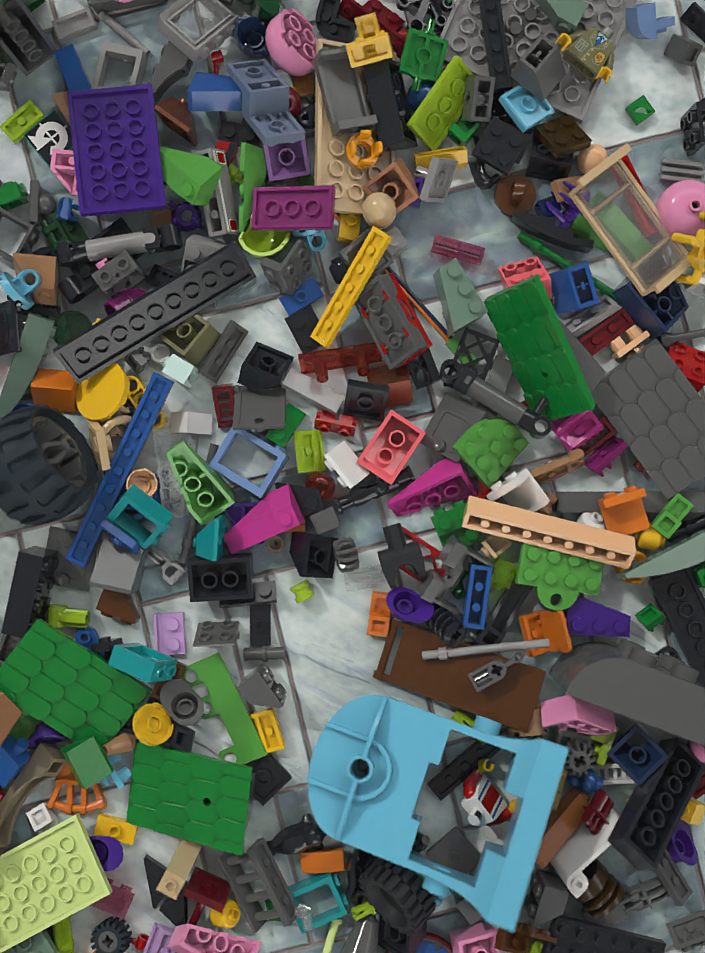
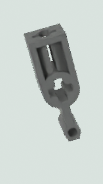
(492, 676)

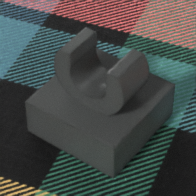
(136, 360)

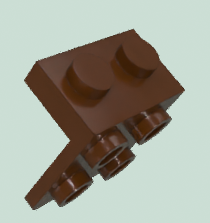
(520, 939)

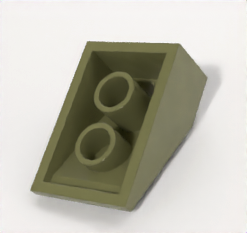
(191, 338)

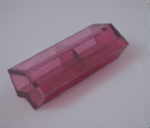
(458, 246)

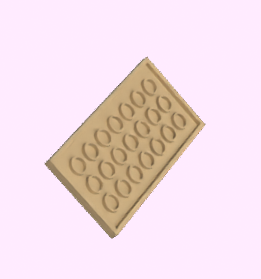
(331, 161)

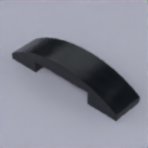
(181, 737)

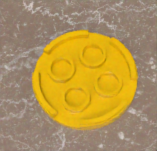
(103, 393)

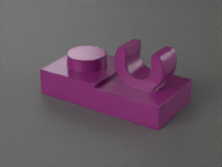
(605, 454)

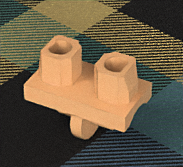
(635, 335)

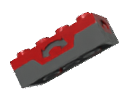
(392, 321)

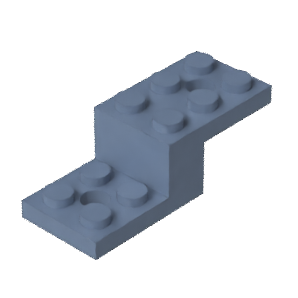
(265, 102)

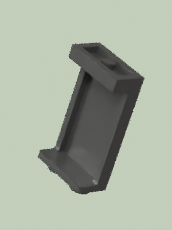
(342, 92)

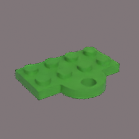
(557, 573)

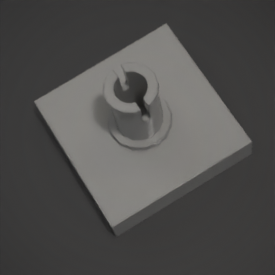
(437, 179)

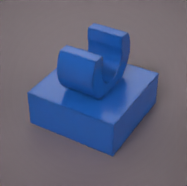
(64, 209)

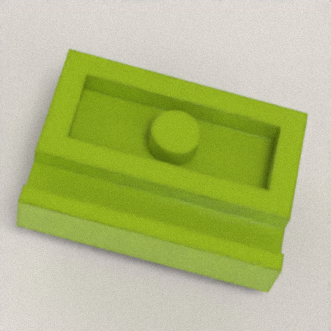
(309, 451)

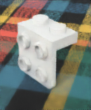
(520, 491)

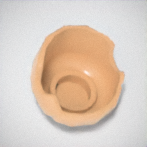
(591, 157)
(144, 479)

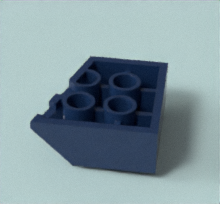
(653, 311)

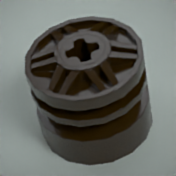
(602, 891)

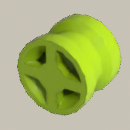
(302, 591)

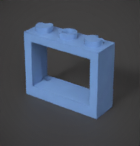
(260, 440)

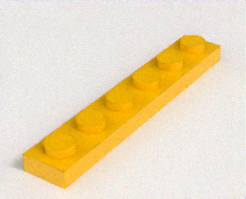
(351, 286)

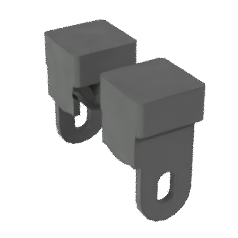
(452, 555)

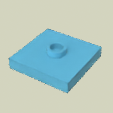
(525, 108)

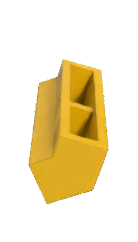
(455, 153)

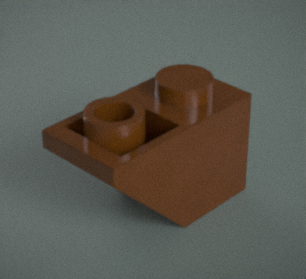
(118, 605)

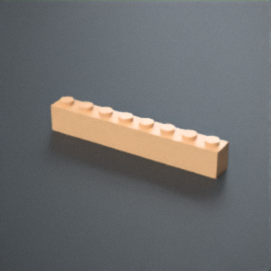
(549, 532)

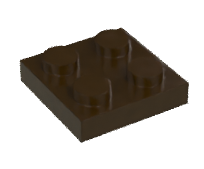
(562, 136)

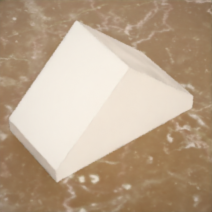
(191, 423)

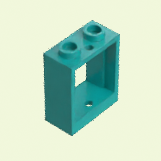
(149, 508)
(143, 662)
(316, 881)

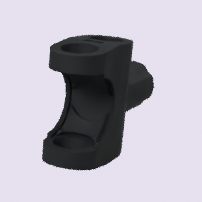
(399, 554)

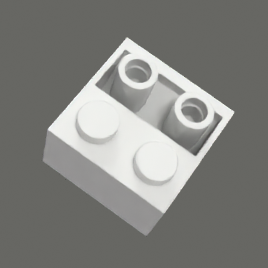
(345, 463)

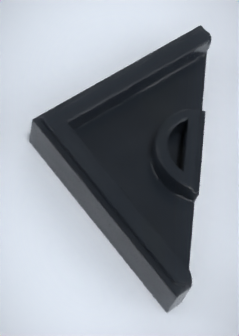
(154, 873)

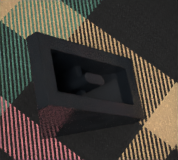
(176, 909)

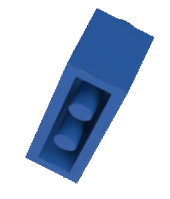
(476, 595)

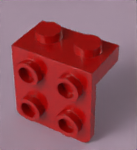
(690, 362)

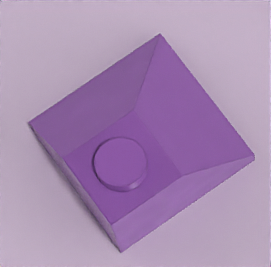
(287, 160)

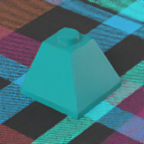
(210, 541)

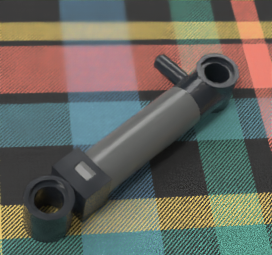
(469, 383)

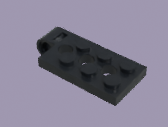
(77, 286)

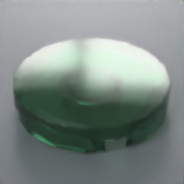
(69, 325)

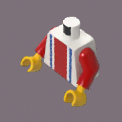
(483, 800)

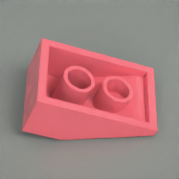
(391, 447)

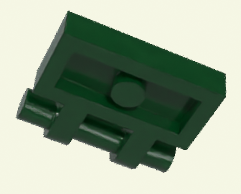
(69, 229)

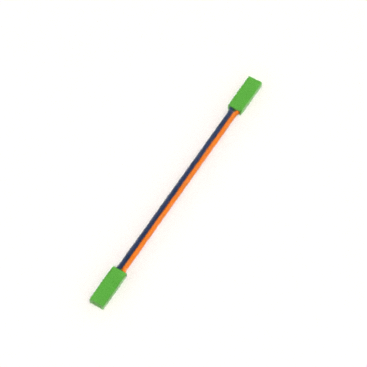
(454, 341)

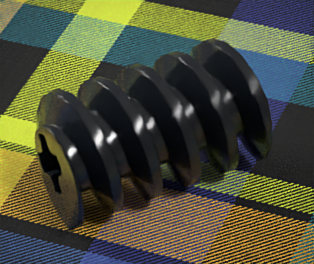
(446, 626)

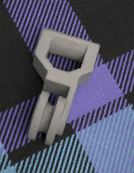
(156, 555)

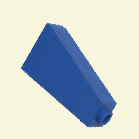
(214, 93)

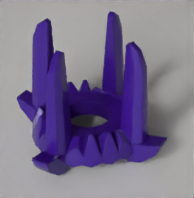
(571, 210)
(196, 216)

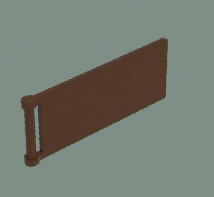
(505, 701)

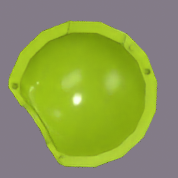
(264, 243)

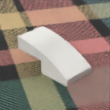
(42, 818)

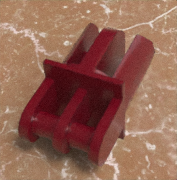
(597, 811)

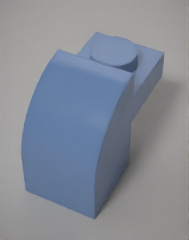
(643, 23)

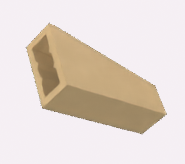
(179, 868)

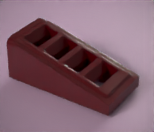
(220, 388)
(609, 427)

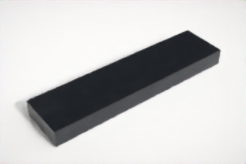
(461, 768)

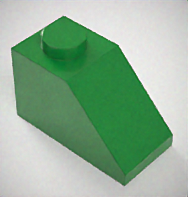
(293, 419)

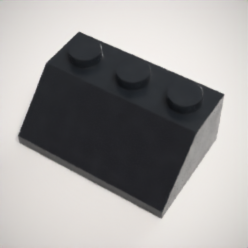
(223, 579)

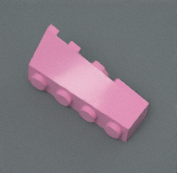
(197, 939)

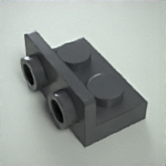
(688, 931)

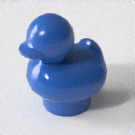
(588, 784)

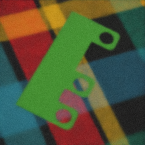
(228, 703)

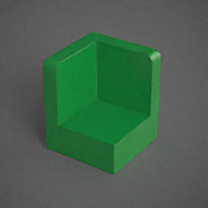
(463, 132)

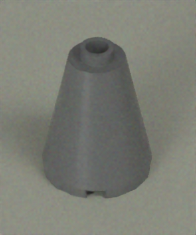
(363, 936)

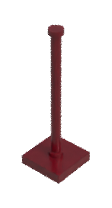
(207, 891)

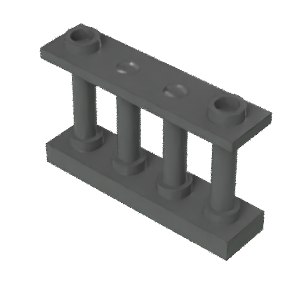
(272, 879)

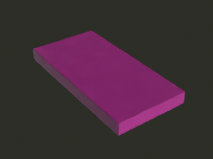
(293, 208)

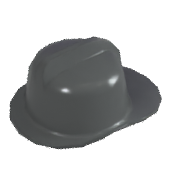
(181, 702)

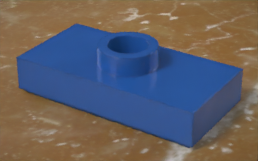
(302, 297)
(119, 537)

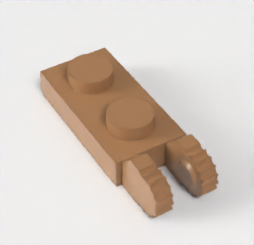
(558, 467)

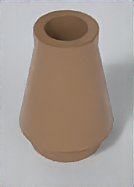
(121, 744)

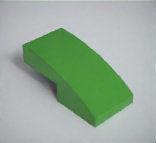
(671, 514)

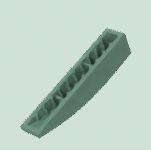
(25, 363)
(673, 558)

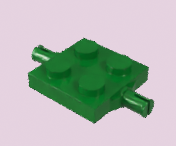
(423, 55)

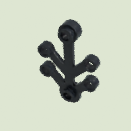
(417, 22)

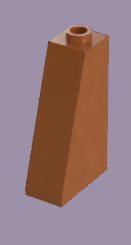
(561, 825)

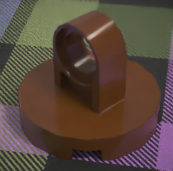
(515, 194)

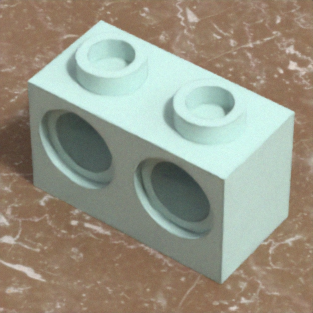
(180, 370)

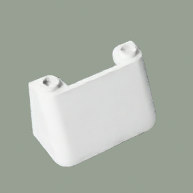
(580, 852)

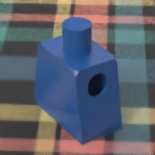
(12, 758)

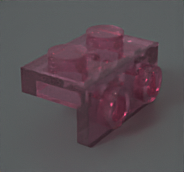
(117, 902)

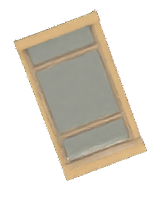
(629, 224)

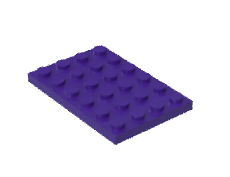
(116, 150)

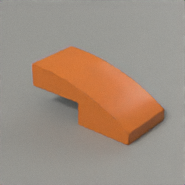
(379, 615)
(323, 860)

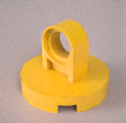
(152, 724)

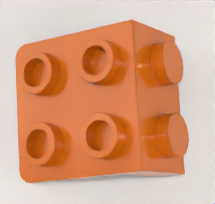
(624, 511)
(545, 625)

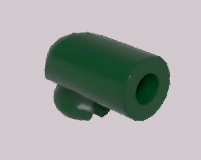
(458, 589)

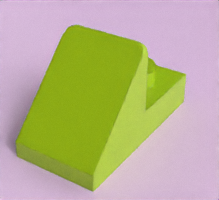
(602, 746)

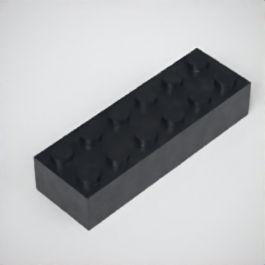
(657, 807)

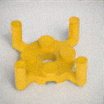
(695, 256)

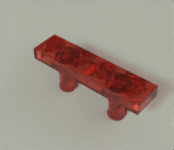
(342, 357)

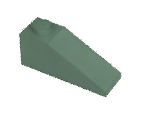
(564, 13)

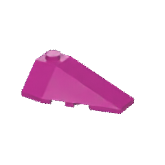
(438, 485)
(270, 517)

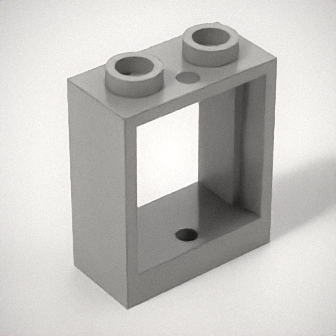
(122, 54)

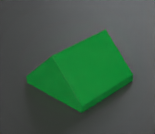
(87, 761)

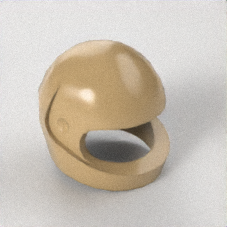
(379, 210)

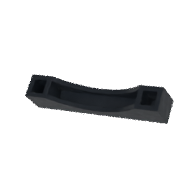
(502, 614)

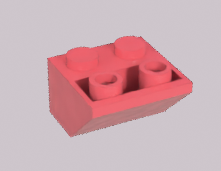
(519, 271)

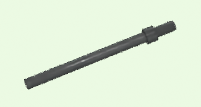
(187, 542)

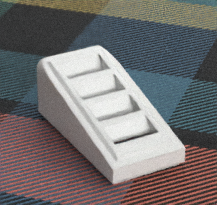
(624, 779)

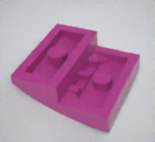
(576, 429)

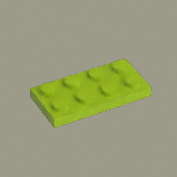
(441, 105)

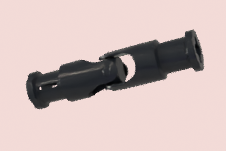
(361, 495)

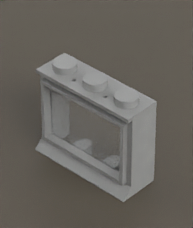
(197, 26)

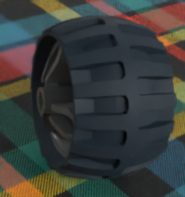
(43, 466)

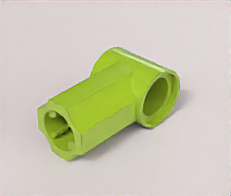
(62, 616)

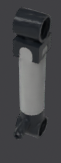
(149, 240)

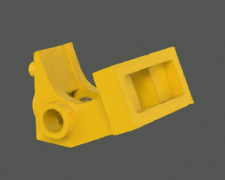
(371, 44)

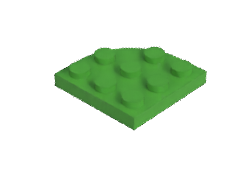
(490, 448)

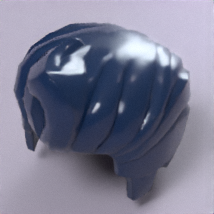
(250, 36)

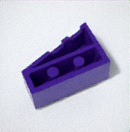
(595, 619)

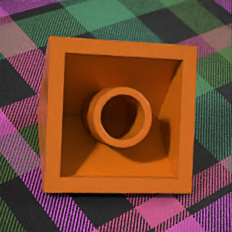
(54, 389)

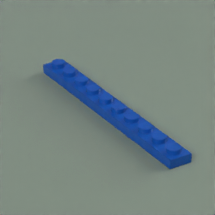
(121, 468)

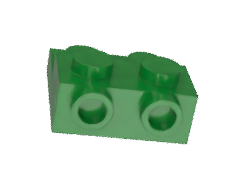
(450, 522)

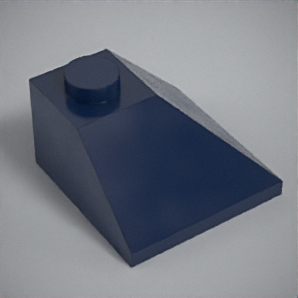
(637, 754)

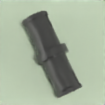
(264, 653)

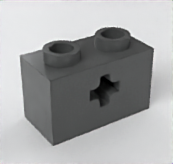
(478, 98)

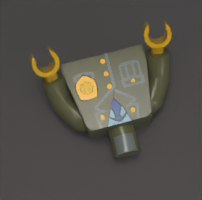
(589, 52)

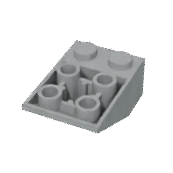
(198, 248)

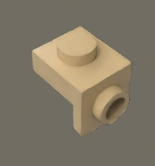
(494, 546)

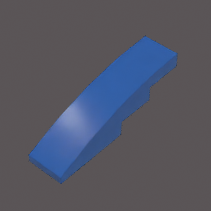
(72, 69)

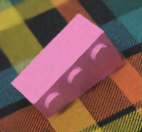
(578, 714)

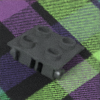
(216, 633)

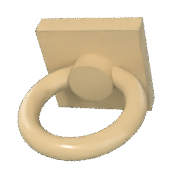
(101, 441)

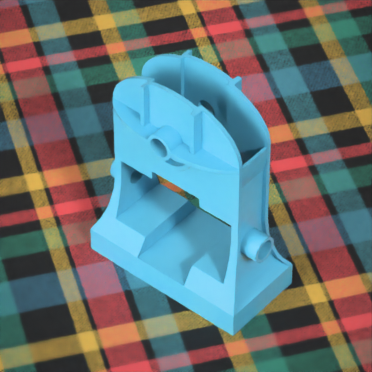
(378, 807)

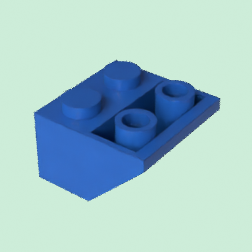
(573, 288)

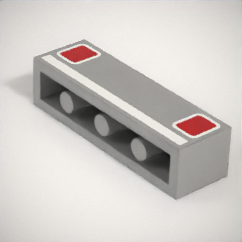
(221, 210)

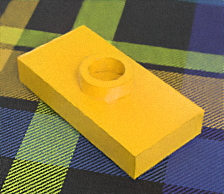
(348, 227)
(115, 827)

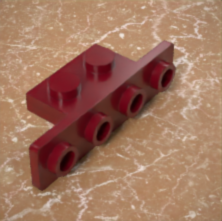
(386, 18)

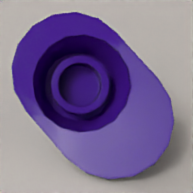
(408, 605)
(45, 734)
(682, 846)
(108, 851)

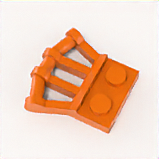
(66, 777)

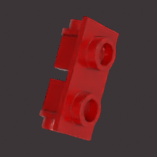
(326, 423)

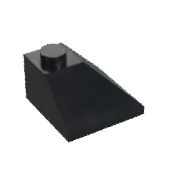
(264, 367)
(313, 554)
(396, 942)

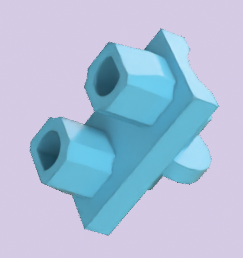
(118, 777)

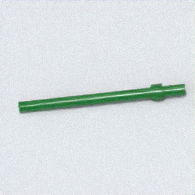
(537, 245)

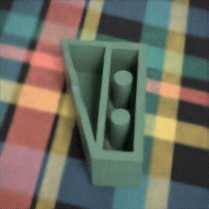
(458, 297)

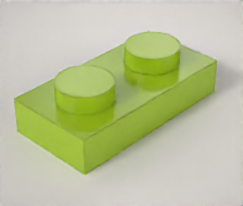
(22, 121)

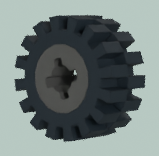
(113, 930)

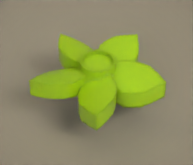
(235, 175)

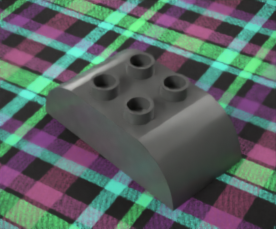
(635, 685)

